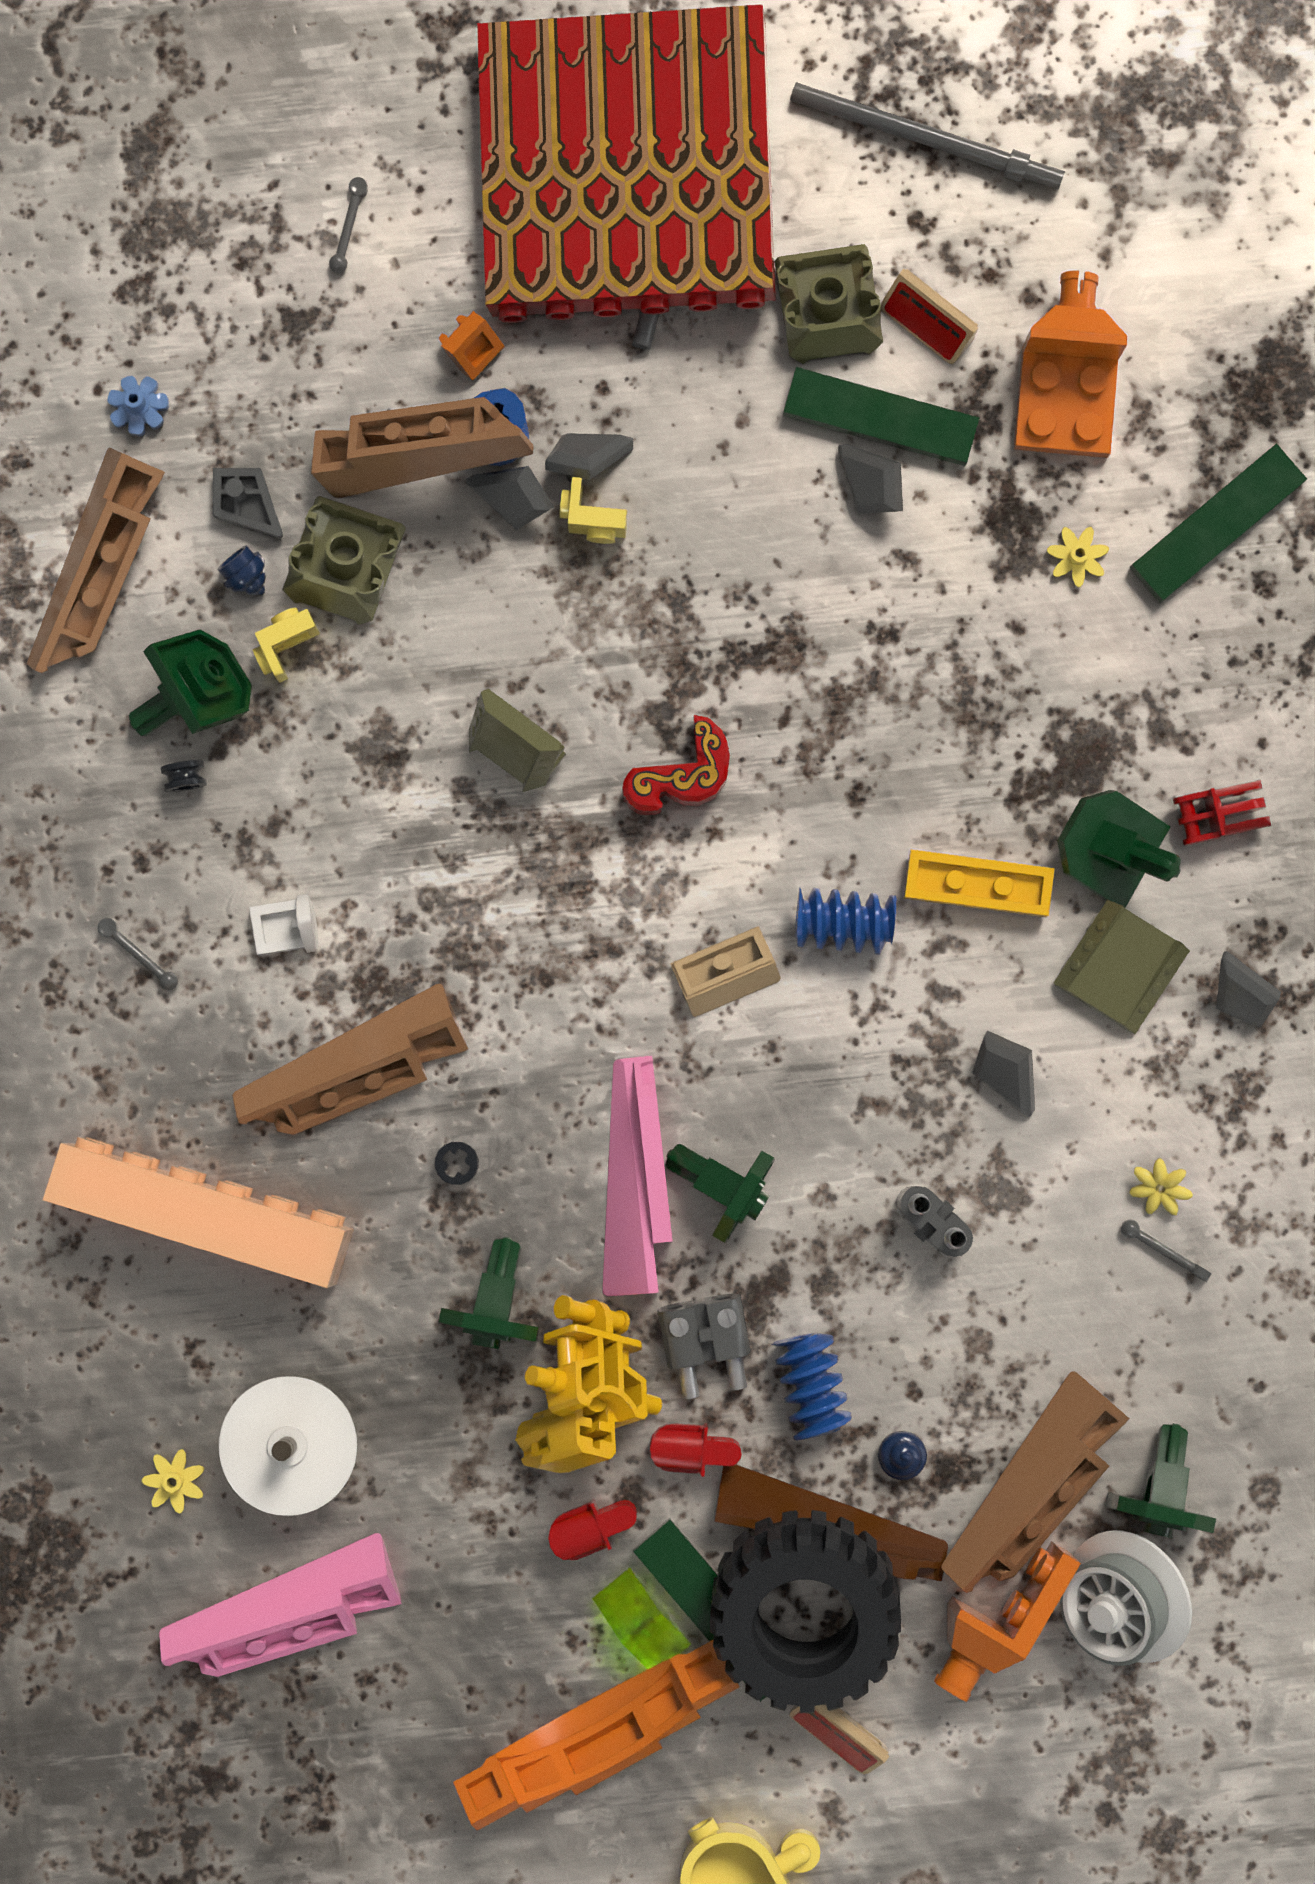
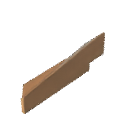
(414, 445)
(96, 560)
(356, 1066)
(1038, 1485)

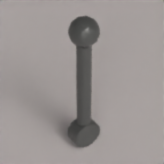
(358, 189)
(109, 928)
(1131, 1229)

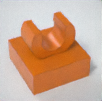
(471, 344)

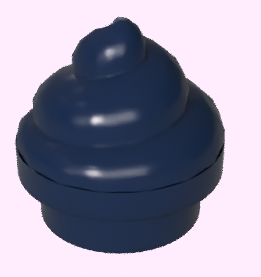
(244, 572)
(902, 1455)

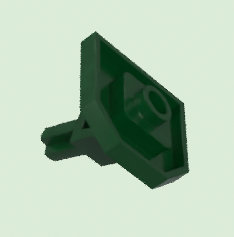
(197, 682)
(1113, 845)
(739, 1194)
(494, 1301)
(1165, 1490)

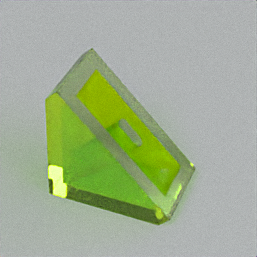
(640, 1620)

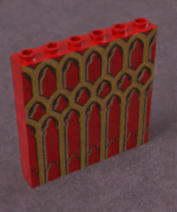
(626, 163)

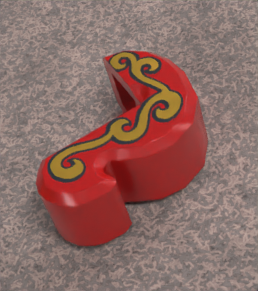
(684, 783)

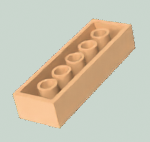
(199, 1214)

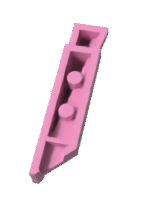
(636, 1182)
(286, 1612)

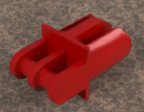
(1217, 813)
(688, 1449)
(589, 1529)

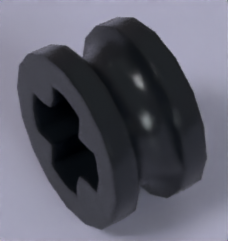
(183, 776)
(471, 1160)

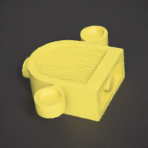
(743, 1856)

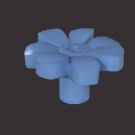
(138, 405)

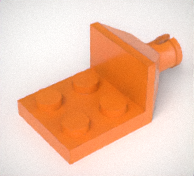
(1070, 375)
(985, 1644)

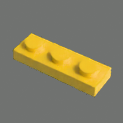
(979, 883)

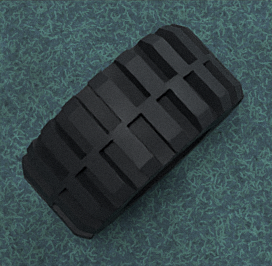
(798, 1670)

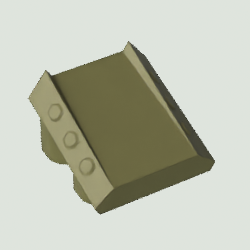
(829, 303)
(342, 560)
(513, 741)
(1121, 966)

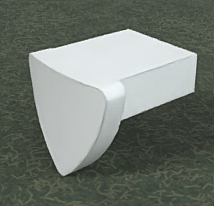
(285, 926)

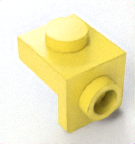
(597, 523)
(286, 631)

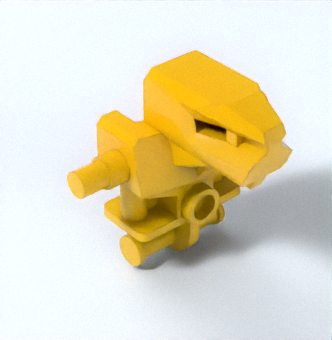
(586, 1392)

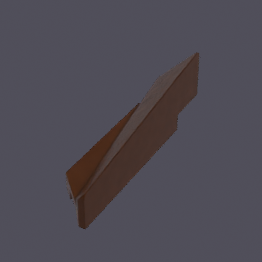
(752, 1496)

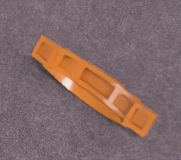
(595, 1737)

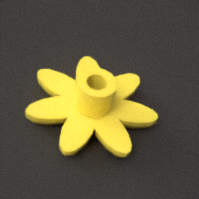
(1078, 564)
(1160, 1187)
(180, 1474)

